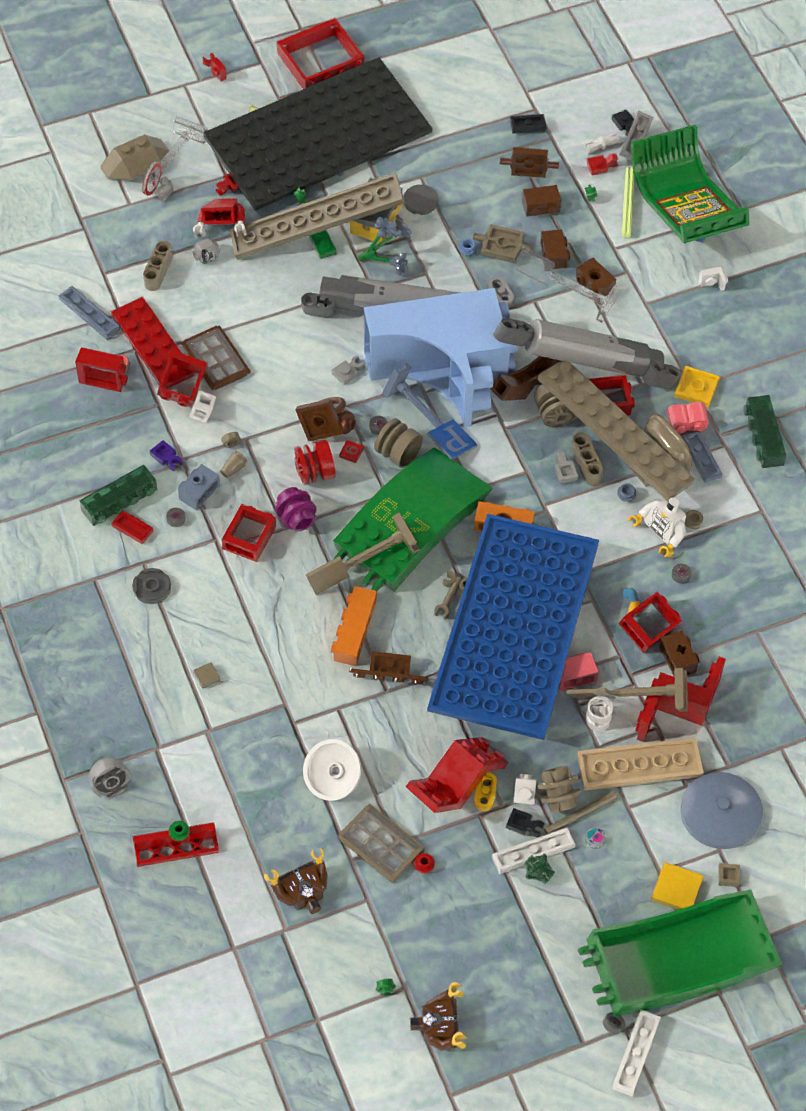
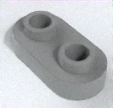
(503, 291)

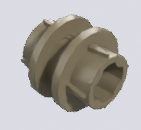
(559, 789)

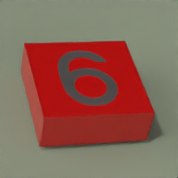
(351, 451)

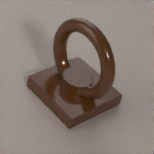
(321, 418)

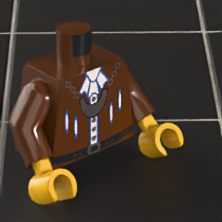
(302, 885)
(440, 1020)

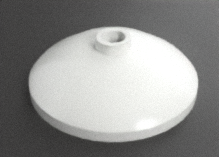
(321, 766)

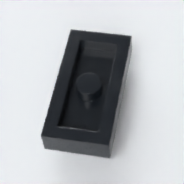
(528, 123)

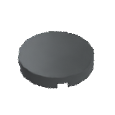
(420, 199)
(151, 586)

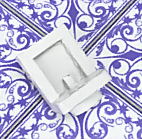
(525, 789)

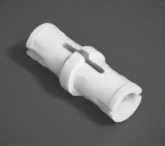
(601, 142)

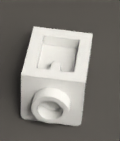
(713, 276)

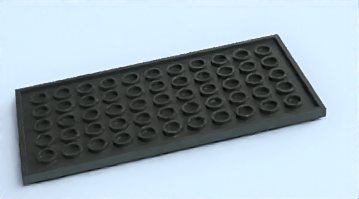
(317, 133)

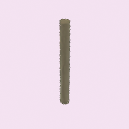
(580, 813)

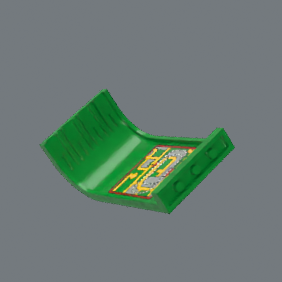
(679, 189)

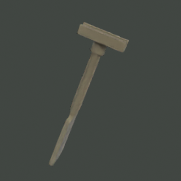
(336, 570)
(678, 690)

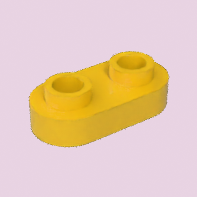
(485, 793)

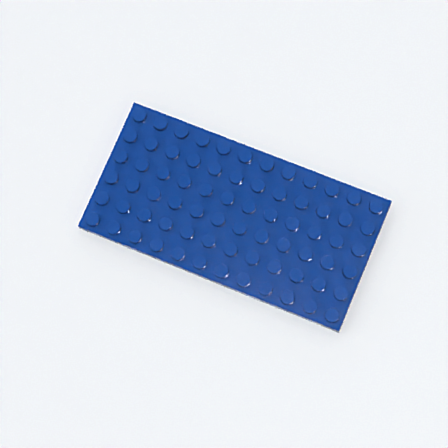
(514, 627)

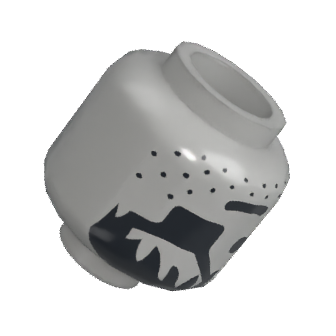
(206, 251)

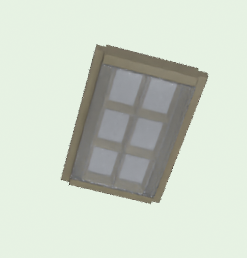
(380, 843)

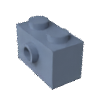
(198, 487)

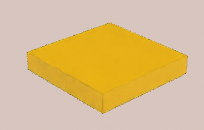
(697, 386)
(676, 887)

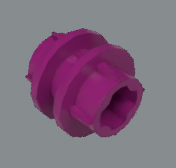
(295, 509)

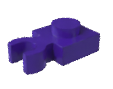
(166, 454)

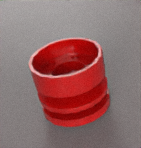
(314, 462)

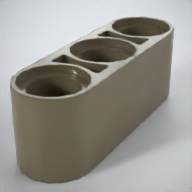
(157, 265)
(584, 452)

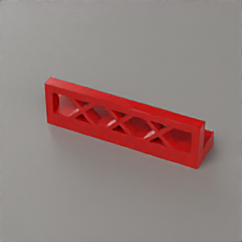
(162, 839)

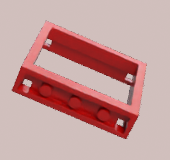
(314, 35)

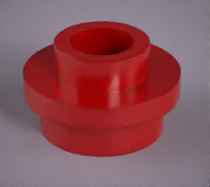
(424, 868)

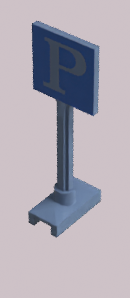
(446, 436)

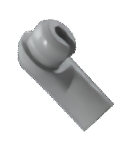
(167, 188)

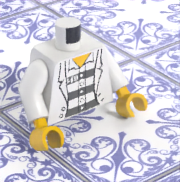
(665, 520)

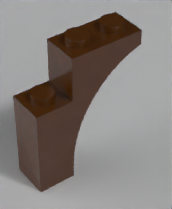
(521, 382)

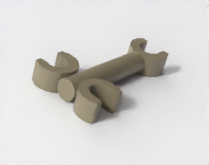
(455, 584)

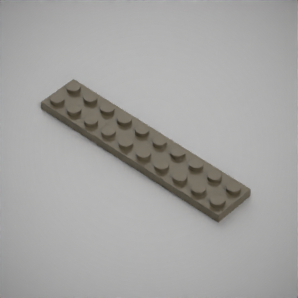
(317, 216)
(616, 429)

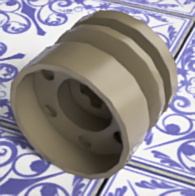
(551, 409)
(398, 442)

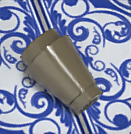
(233, 464)

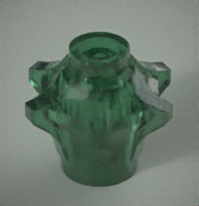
(538, 868)

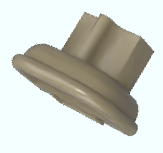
(670, 440)

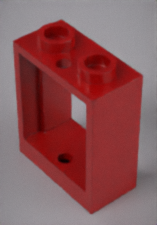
(188, 363)
(99, 378)
(617, 382)
(242, 547)
(637, 634)

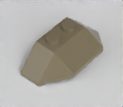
(133, 158)

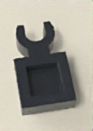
(623, 120)
(521, 822)

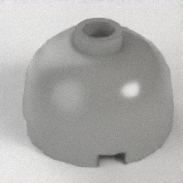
(109, 777)

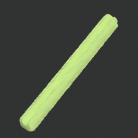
(628, 203)

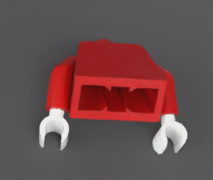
(221, 212)

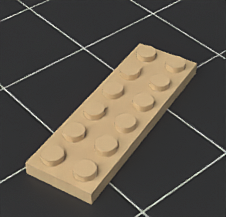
(640, 764)

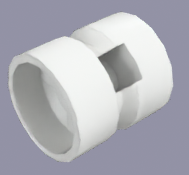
(599, 713)

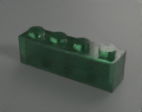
(765, 431)
(118, 495)

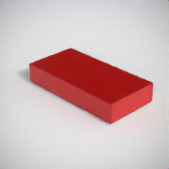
(132, 527)

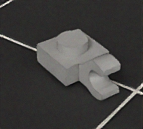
(564, 470)

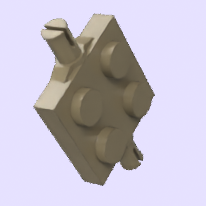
(502, 243)

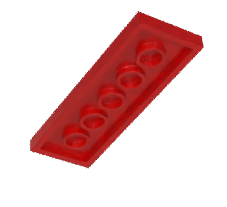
(150, 340)

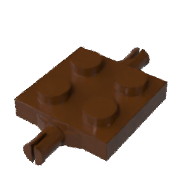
(529, 162)

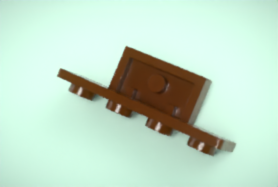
(389, 665)

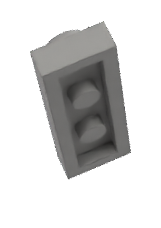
(637, 131)

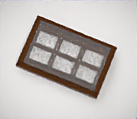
(223, 359)

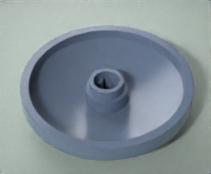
(721, 810)

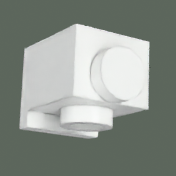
(202, 406)

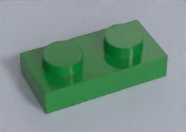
(323, 244)

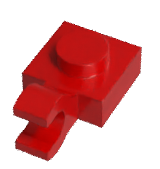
(217, 68)
(600, 164)
(227, 183)

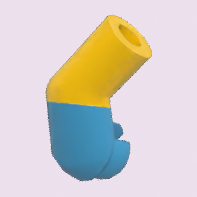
(633, 597)

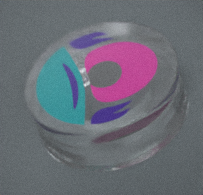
(595, 837)

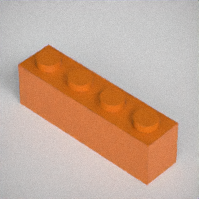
(354, 626)

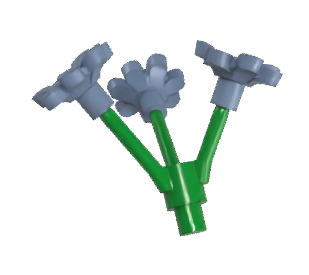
(387, 229)

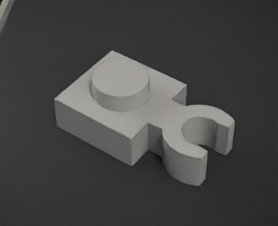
(347, 371)

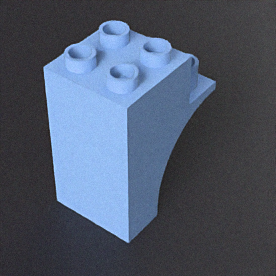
(444, 343)

